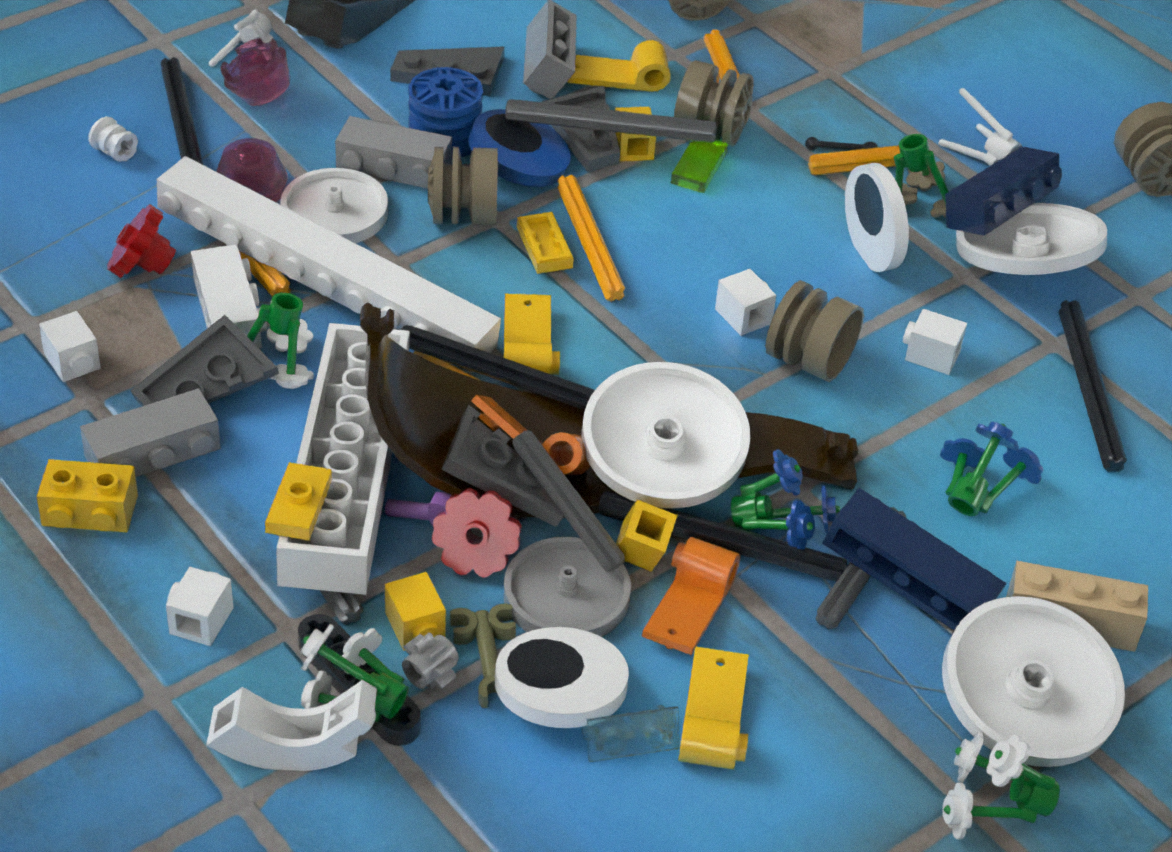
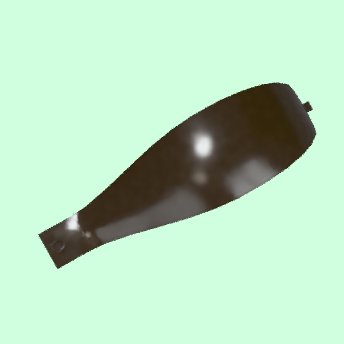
(422, 405)

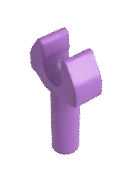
(417, 510)

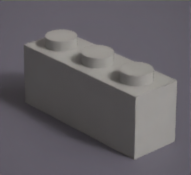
(550, 50)
(389, 150)
(154, 434)

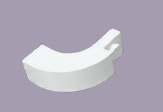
(292, 738)

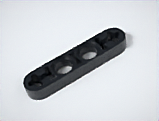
(394, 733)

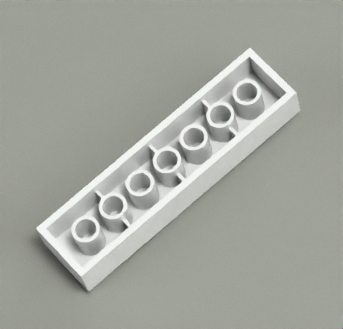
(341, 438)

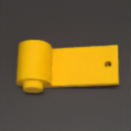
(644, 72)
(529, 332)
(714, 710)

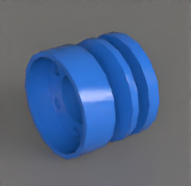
(445, 104)

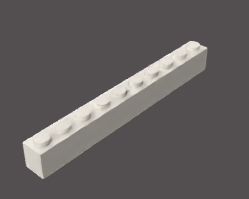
(318, 255)

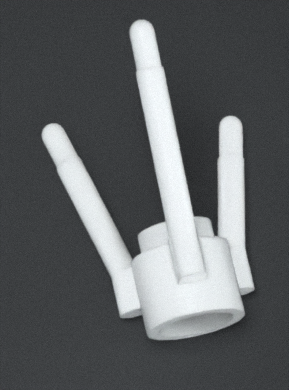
(251, 27)
(998, 143)

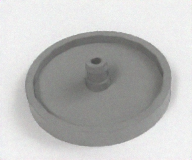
(565, 586)

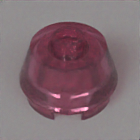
(258, 72)
(255, 166)

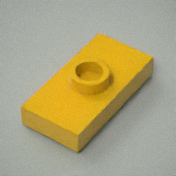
(544, 242)
(298, 501)

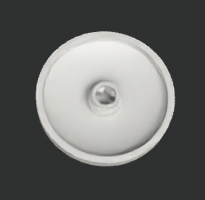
(1037, 241)
(665, 434)
(1034, 675)

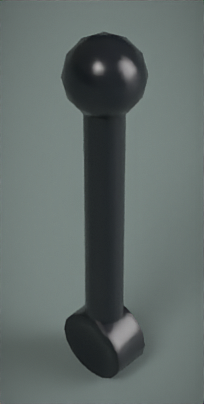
(812, 144)

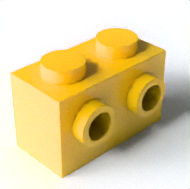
(77, 495)

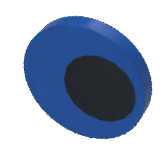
(526, 151)

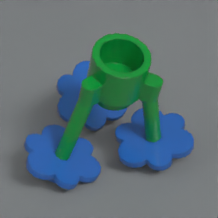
(970, 492)
(756, 511)

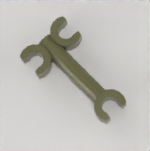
(484, 627)

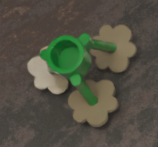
(922, 170)

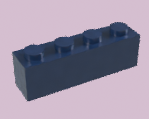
(1002, 190)
(910, 560)

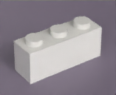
(224, 287)

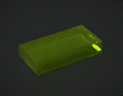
(699, 165)

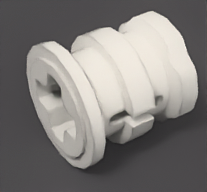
(113, 139)

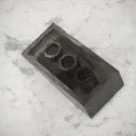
(341, 20)

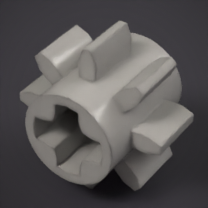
(430, 661)

